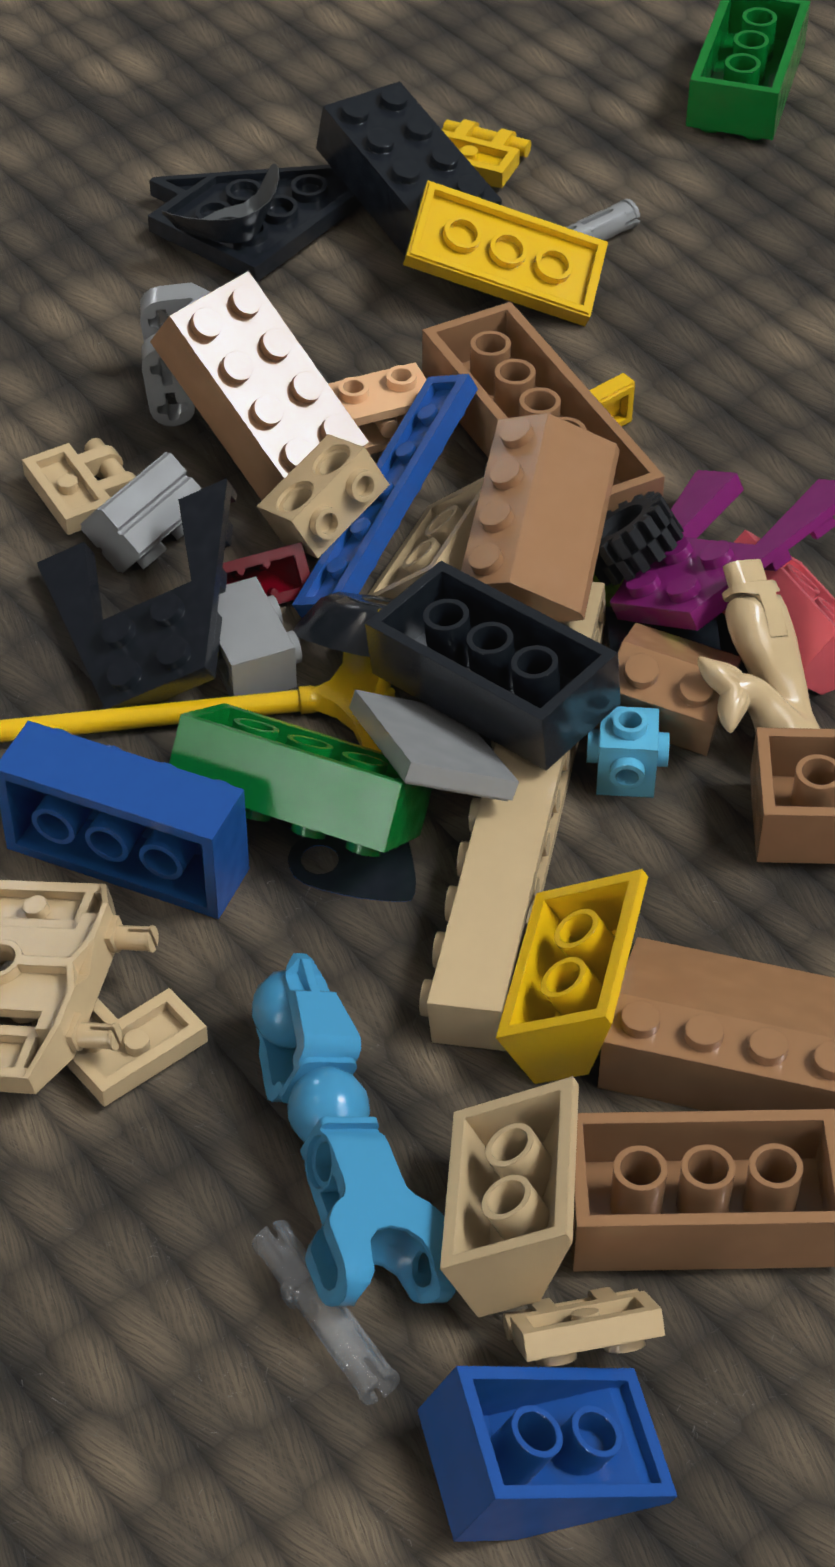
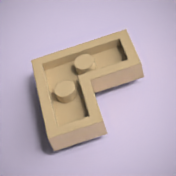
(151, 1041)

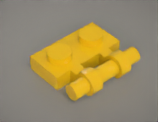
(490, 152)

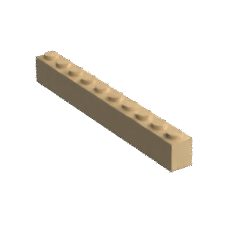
(497, 888)

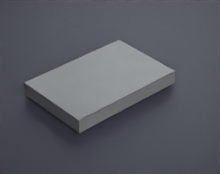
(432, 747)

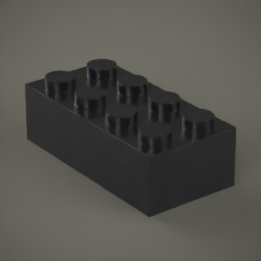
(387, 152)
(494, 664)

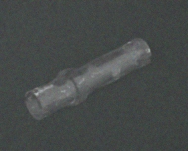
(333, 1325)

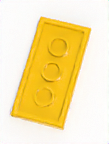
(506, 253)

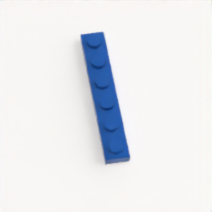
(405, 466)

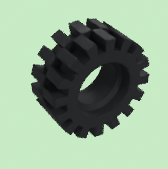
(636, 538)

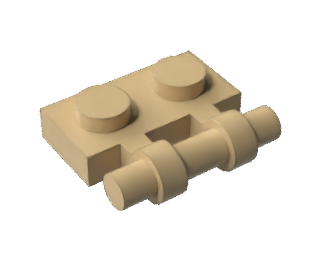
(68, 481)
(605, 1319)

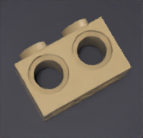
(323, 495)

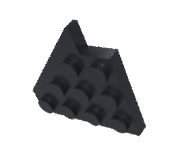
(302, 209)

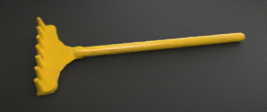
(327, 698)

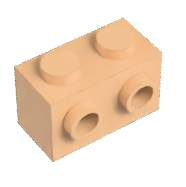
(380, 401)

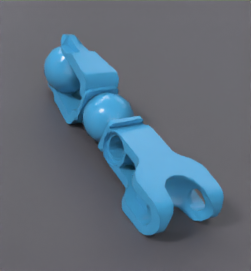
(353, 1176)

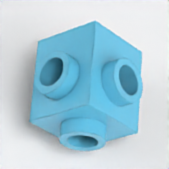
(628, 752)

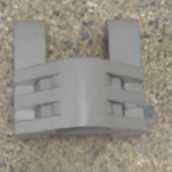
(156, 374)

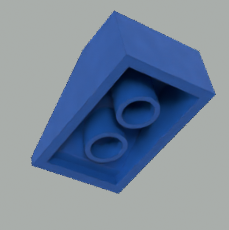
(541, 1449)

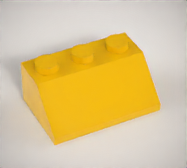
(570, 975)

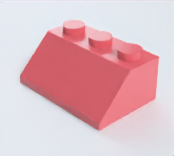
(812, 616)

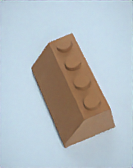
(542, 513)

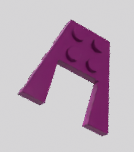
(690, 581)

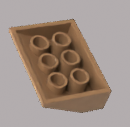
(720, 1032)

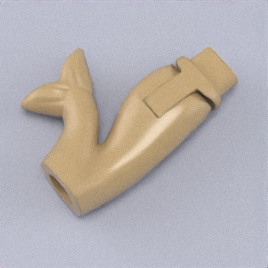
(767, 643)

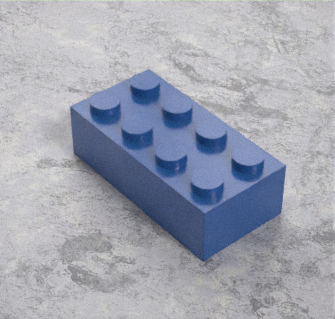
(124, 818)

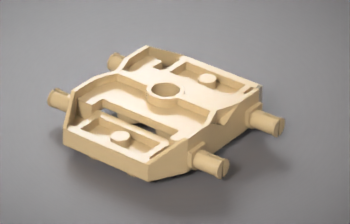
(60, 954)

